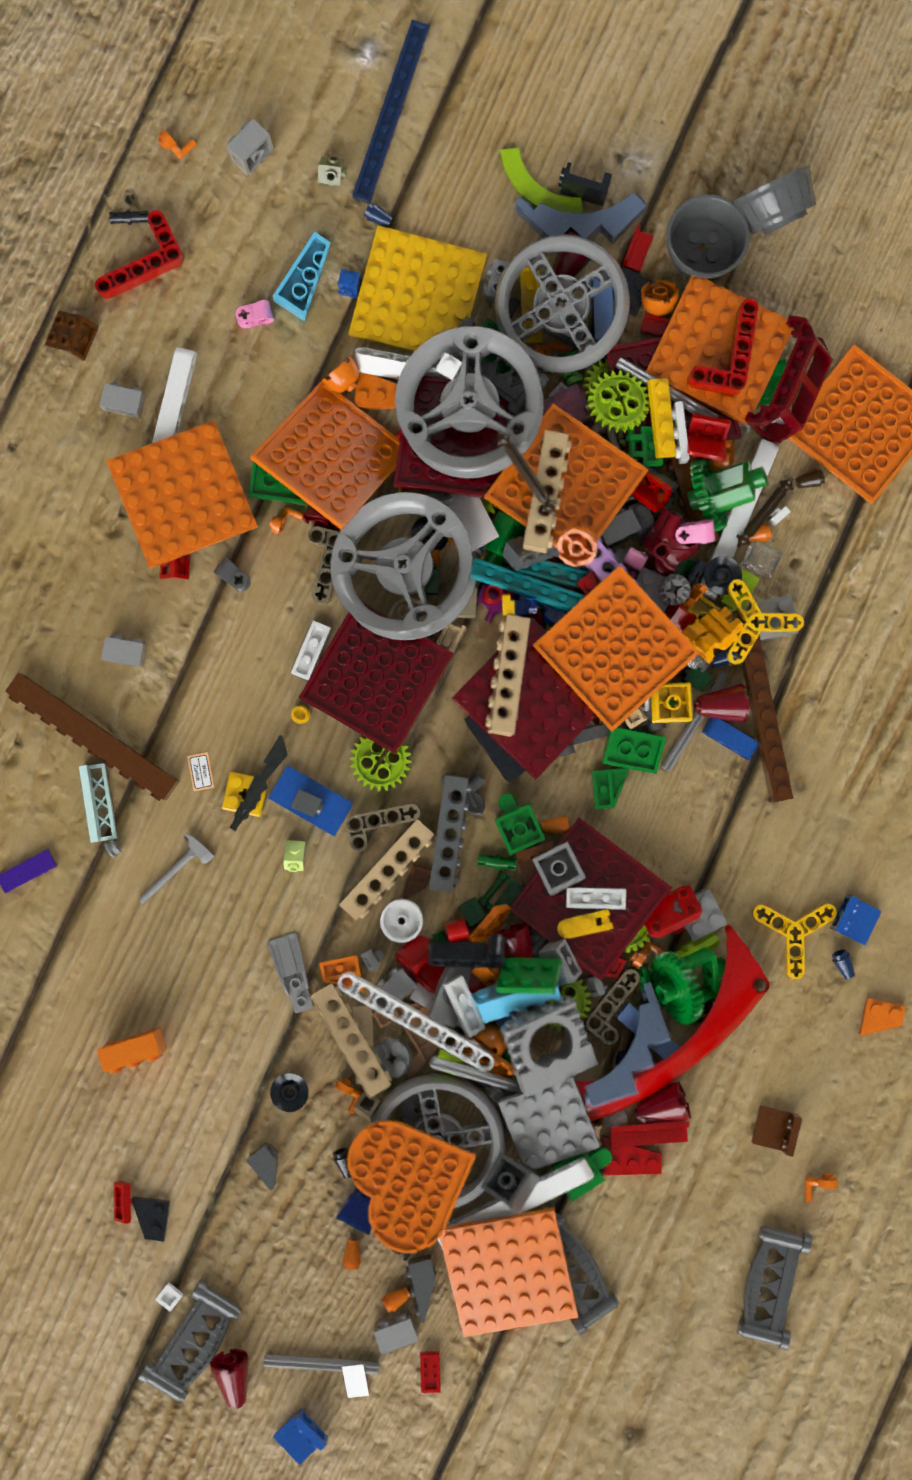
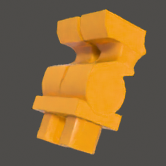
(713, 632)

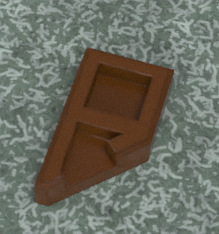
(417, 880)

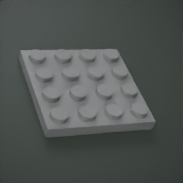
(549, 1124)

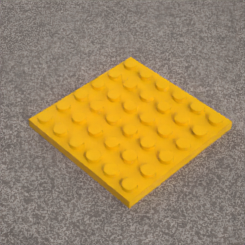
(414, 289)

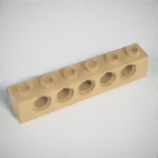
(552, 442)
(519, 627)
(351, 904)
(371, 1086)

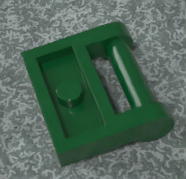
(507, 897)

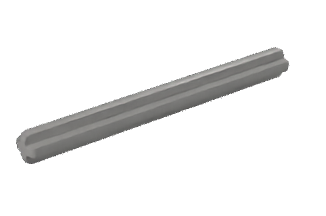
(675, 396)
(691, 727)
(475, 1074)
(317, 1363)

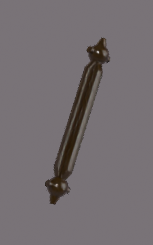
(526, 472)
(765, 512)

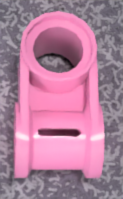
(257, 314)
(699, 532)

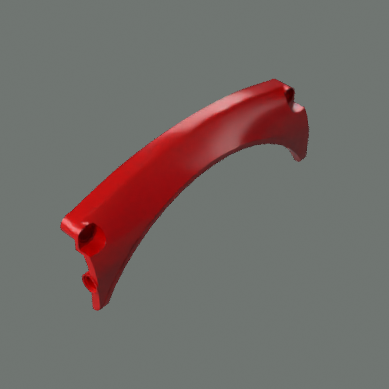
(732, 1005)

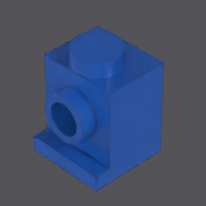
(349, 283)

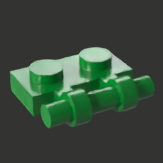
(647, 451)

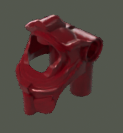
(664, 546)

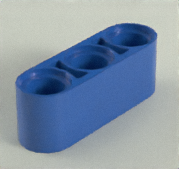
(730, 737)

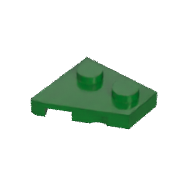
(607, 787)

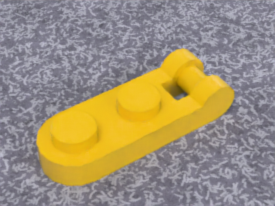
(584, 925)

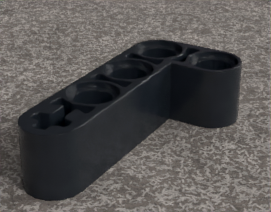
(468, 953)

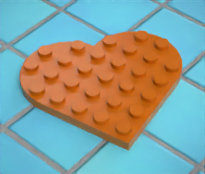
(409, 1180)

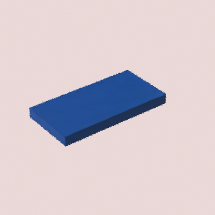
(335, 806)

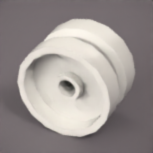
(413, 920)

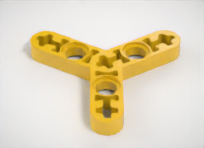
(750, 615)
(799, 924)

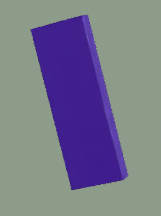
(27, 871)

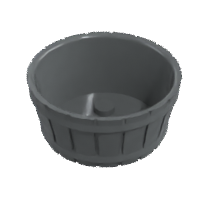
(778, 201)
(711, 222)

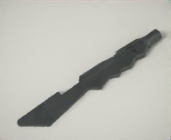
(259, 784)

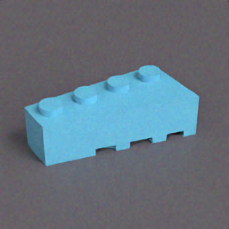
(301, 281)
(499, 1005)

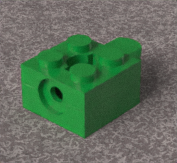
(507, 529)
(517, 825)
(596, 1160)

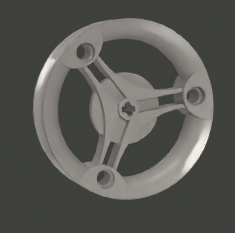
(465, 389)
(392, 558)

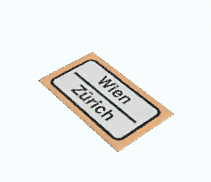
(200, 771)

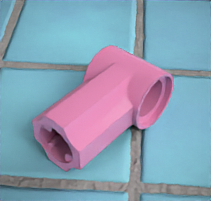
(634, 560)

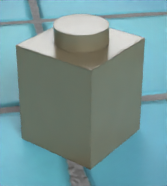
(367, 1107)

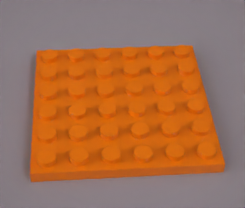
(703, 335)
(860, 425)
(330, 454)
(595, 480)
(181, 494)
(616, 648)
(508, 1272)

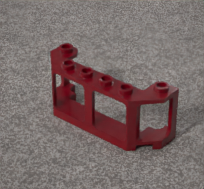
(793, 375)

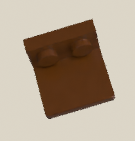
(72, 334)
(525, 858)
(777, 1129)

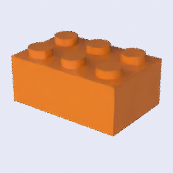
(132, 1051)

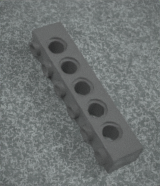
(438, 880)

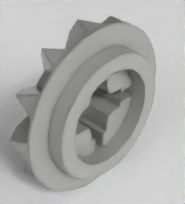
(683, 592)

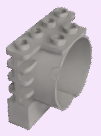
(570, 1059)

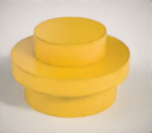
(300, 714)

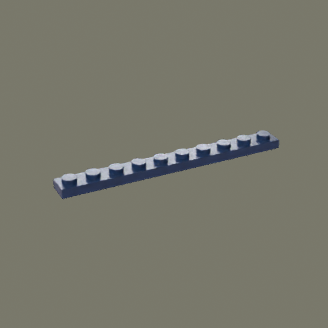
(391, 111)

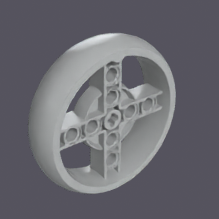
(608, 274)
(491, 1130)

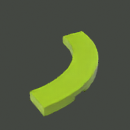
(530, 189)

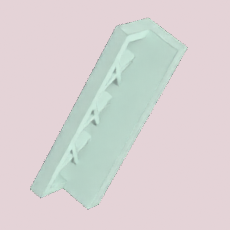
(90, 802)

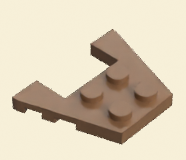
(424, 1047)

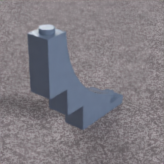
(610, 222)
(650, 1033)

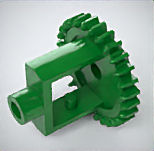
(709, 484)
(677, 988)

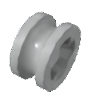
(113, 848)

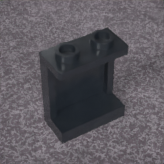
(587, 189)

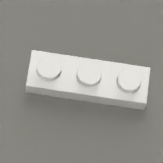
(680, 432)
(311, 650)
(596, 898)
(464, 1006)

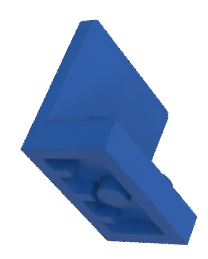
(855, 919)
(301, 1436)

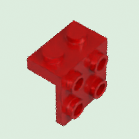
(707, 437)

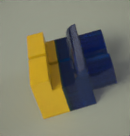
(519, 608)

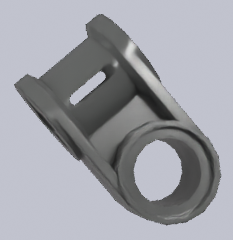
(230, 573)

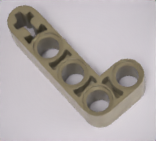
(324, 542)
(383, 822)
(615, 1002)

